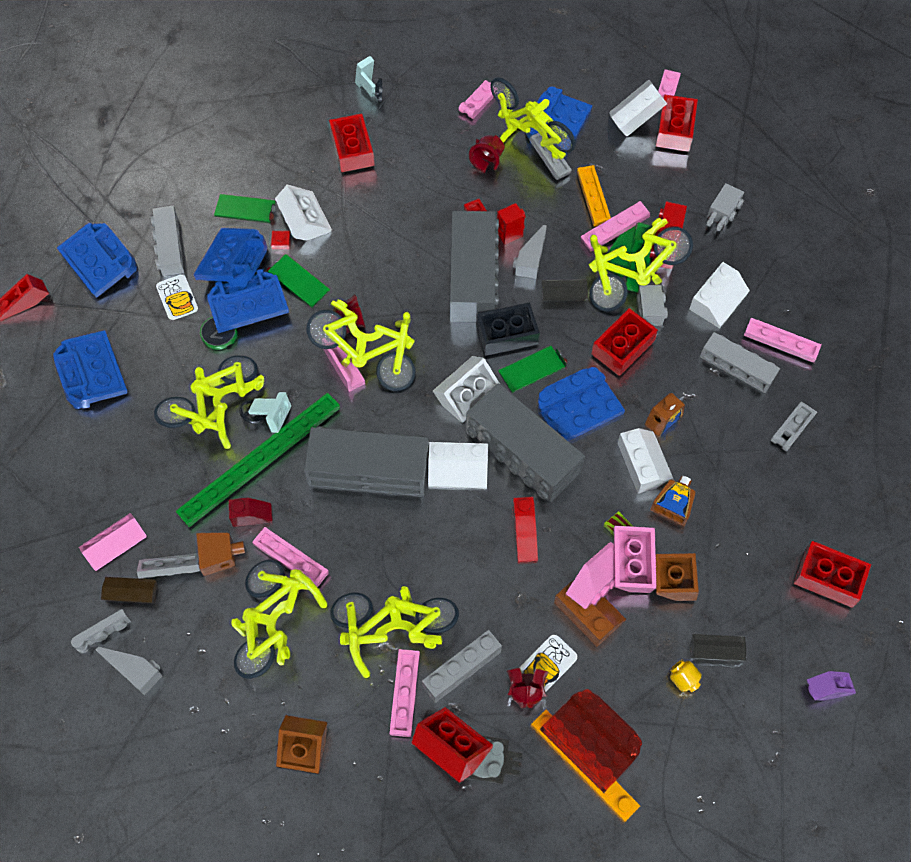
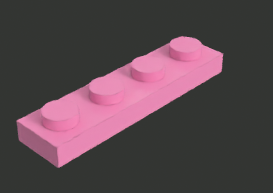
(617, 225)
(782, 340)
(289, 555)
(404, 693)

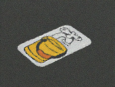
(177, 297)
(552, 657)

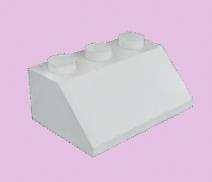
(637, 108)
(302, 213)
(720, 295)
(466, 387)
(644, 459)
(458, 465)

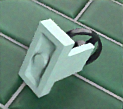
(364, 76)
(275, 410)

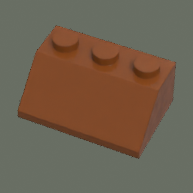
(596, 621)

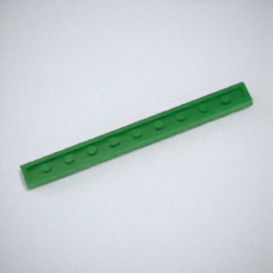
(257, 460)

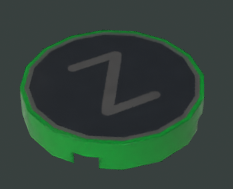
(214, 339)

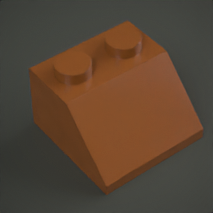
(677, 576)
(301, 744)

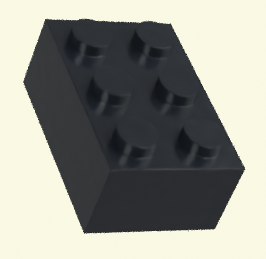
(507, 329)

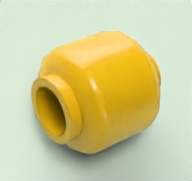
(685, 676)

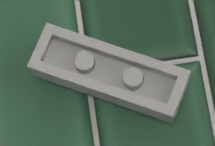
(558, 167)
(168, 565)

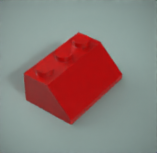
(451, 744)

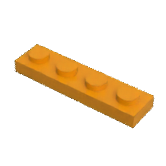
(593, 195)

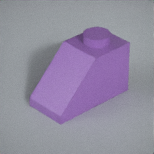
(830, 685)

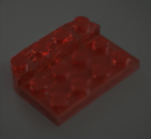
(593, 738)

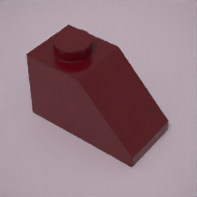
(249, 512)

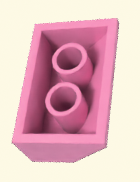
(634, 559)
(594, 578)

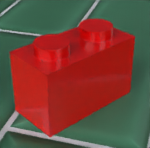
(511, 223)

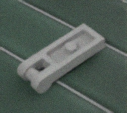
(794, 425)
(100, 631)

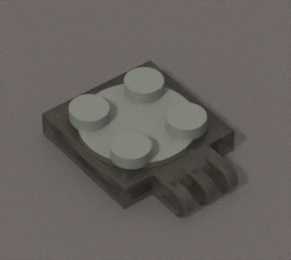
(497, 763)

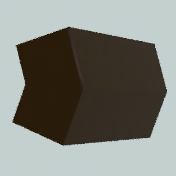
(129, 589)

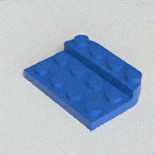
(564, 110)
(98, 257)
(233, 257)
(243, 306)
(88, 370)
(578, 403)

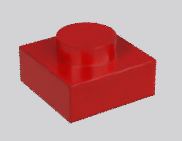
(475, 205)
(280, 240)

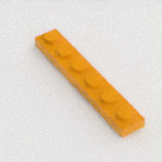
(615, 797)

